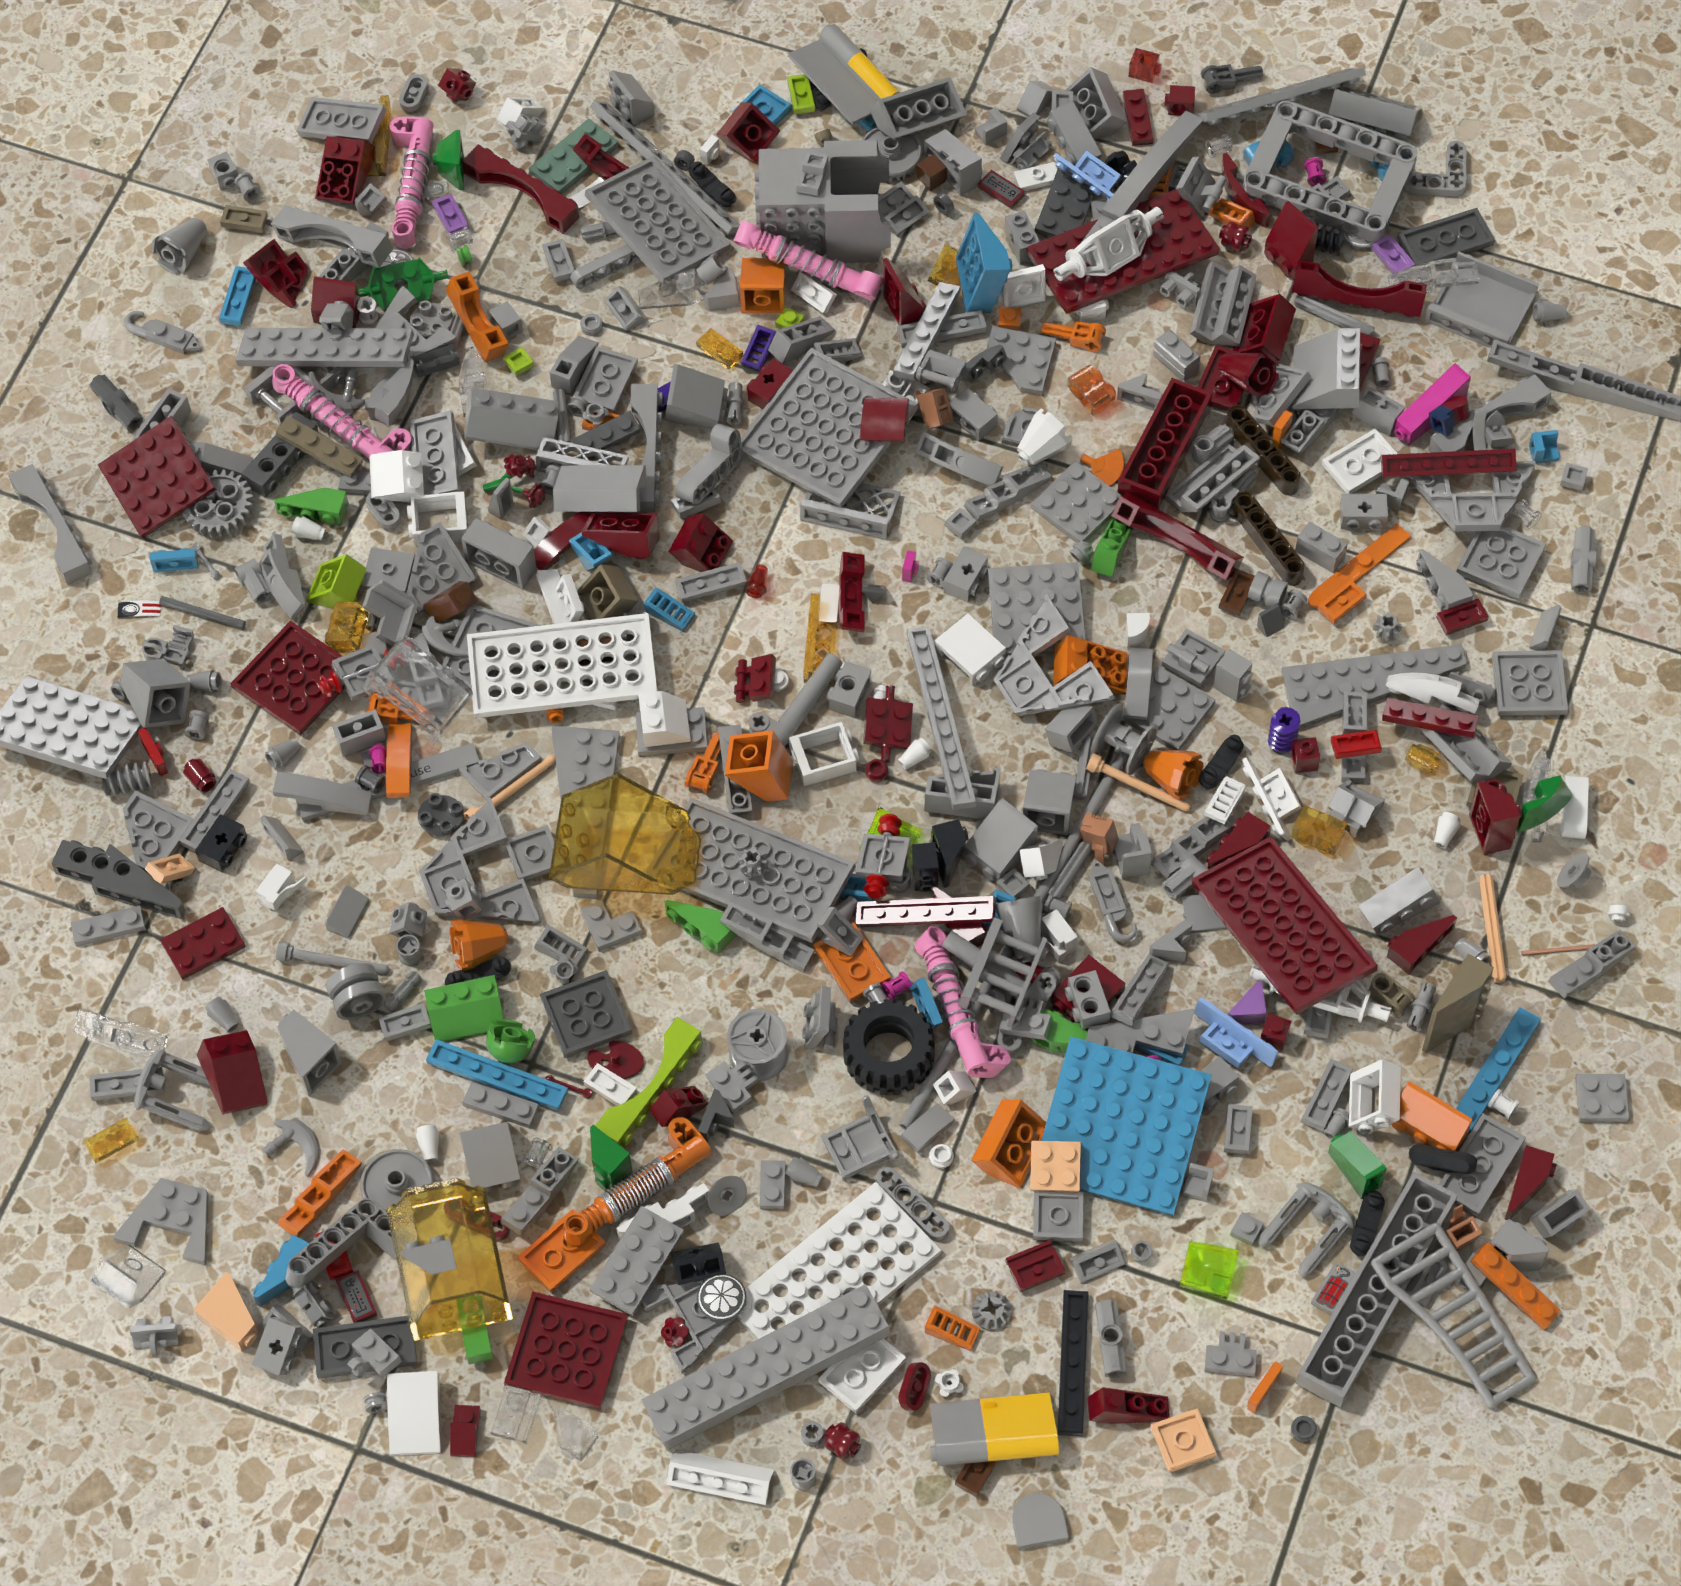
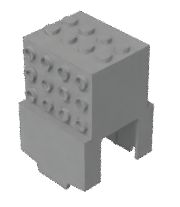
(843, 216)

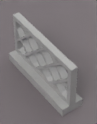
(849, 519)

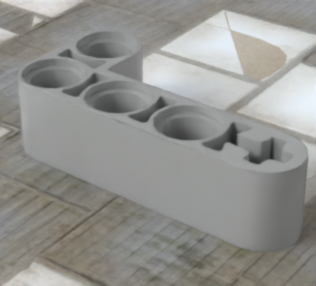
(713, 467)

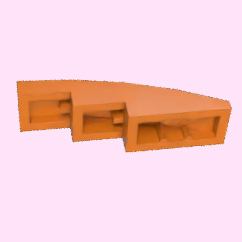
(399, 760)
(320, 1194)

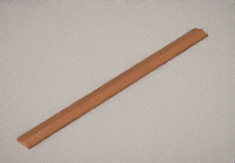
(1559, 949)

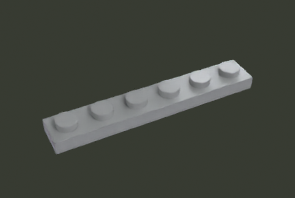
(926, 330)

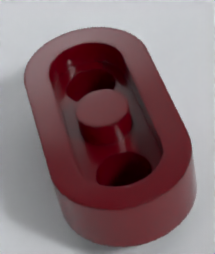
(914, 1386)

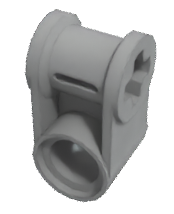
(711, 269)

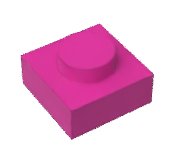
(910, 566)

